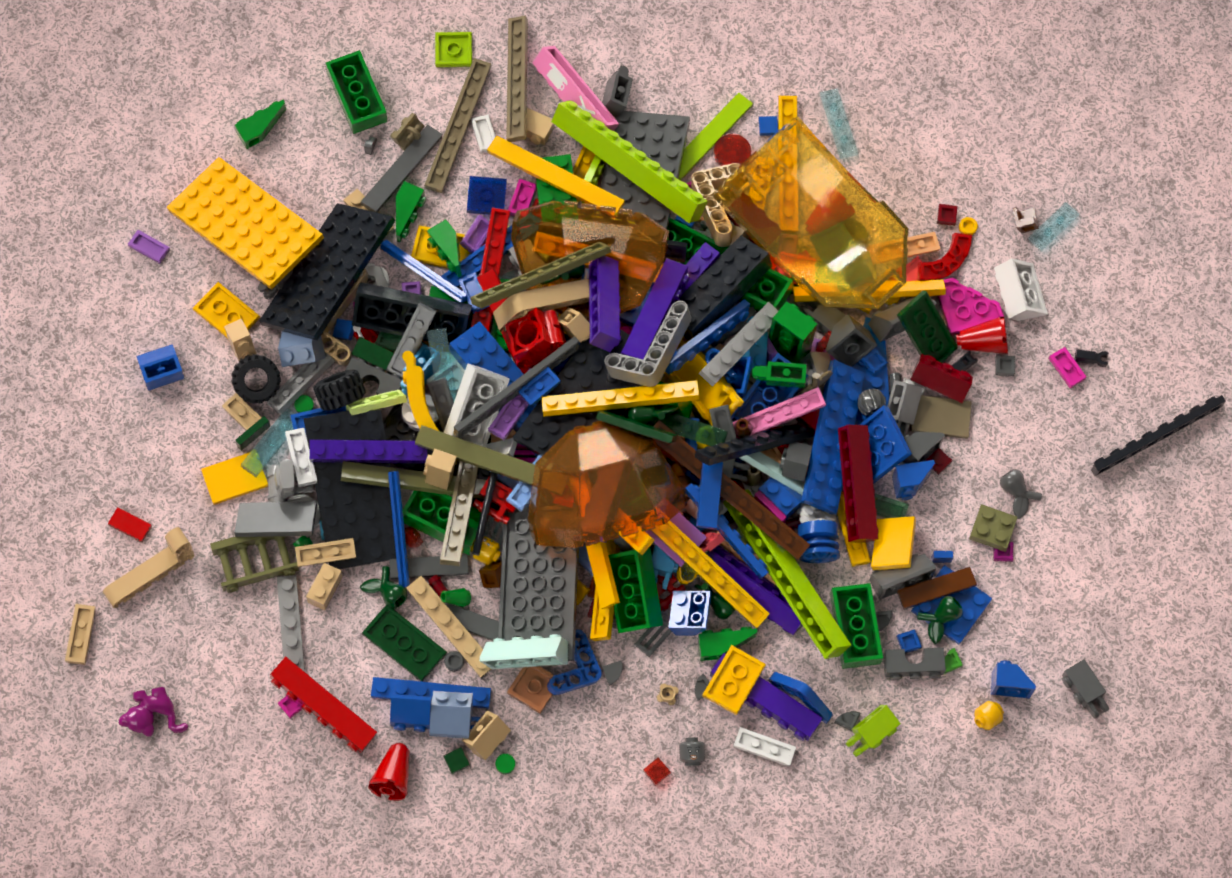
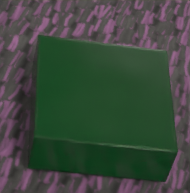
(456, 760)

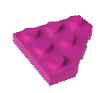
(966, 307)

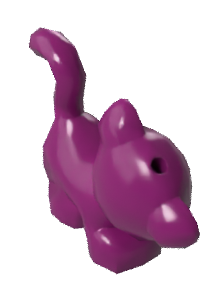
(141, 717)

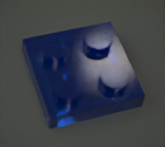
(486, 194)

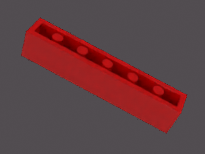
(322, 704)

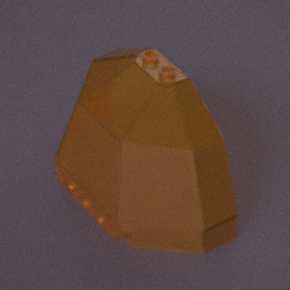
(556, 230)
(601, 484)

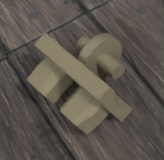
(409, 130)

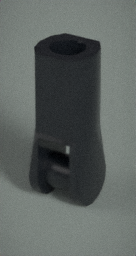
(959, 365)

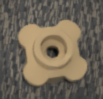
(664, 688)

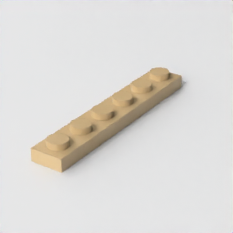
(448, 624)

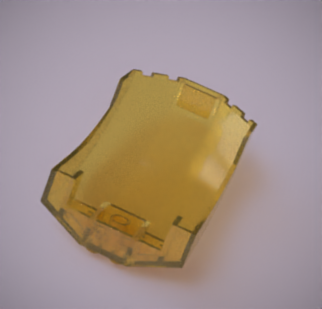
(817, 221)

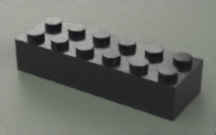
(724, 284)
(392, 310)

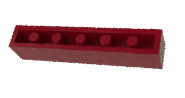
(858, 483)

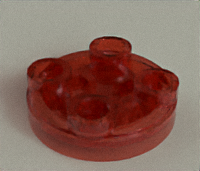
(731, 149)

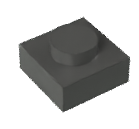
(1004, 365)

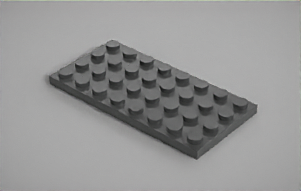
(663, 141)
(536, 586)

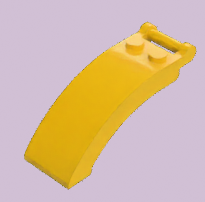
(414, 379)
(709, 397)

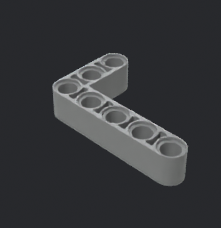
(651, 368)

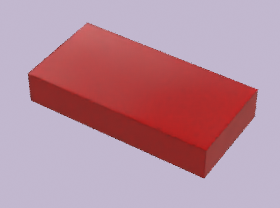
(129, 524)

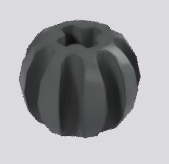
(870, 401)

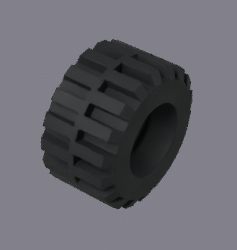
(339, 390)
(264, 393)

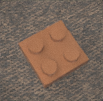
(531, 687)

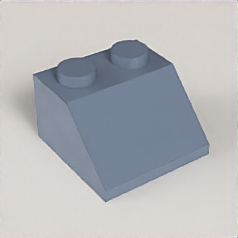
(299, 350)
(451, 714)

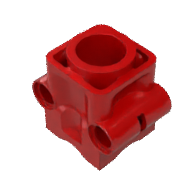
(535, 337)

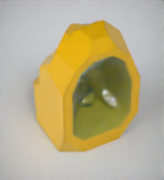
(685, 574)

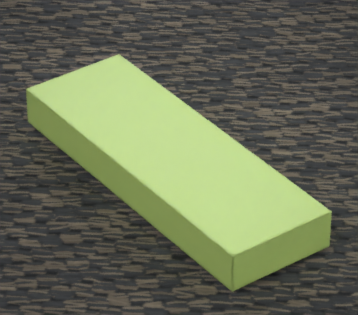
(376, 402)

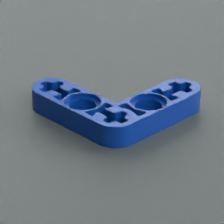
(581, 672)
(802, 691)

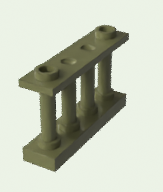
(222, 548)

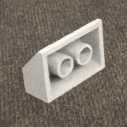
(1020, 290)

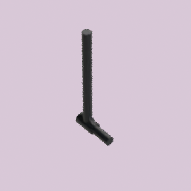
(484, 513)

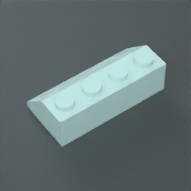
(525, 652)

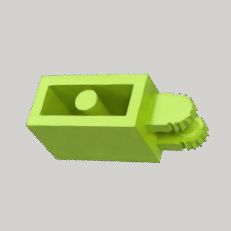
(873, 729)

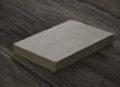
(943, 417)

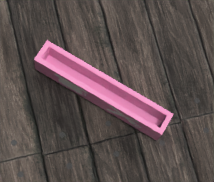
(570, 85)

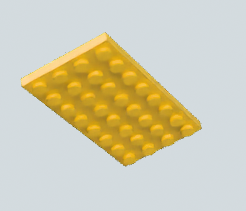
(245, 223)

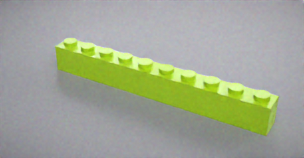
(629, 161)
(794, 587)

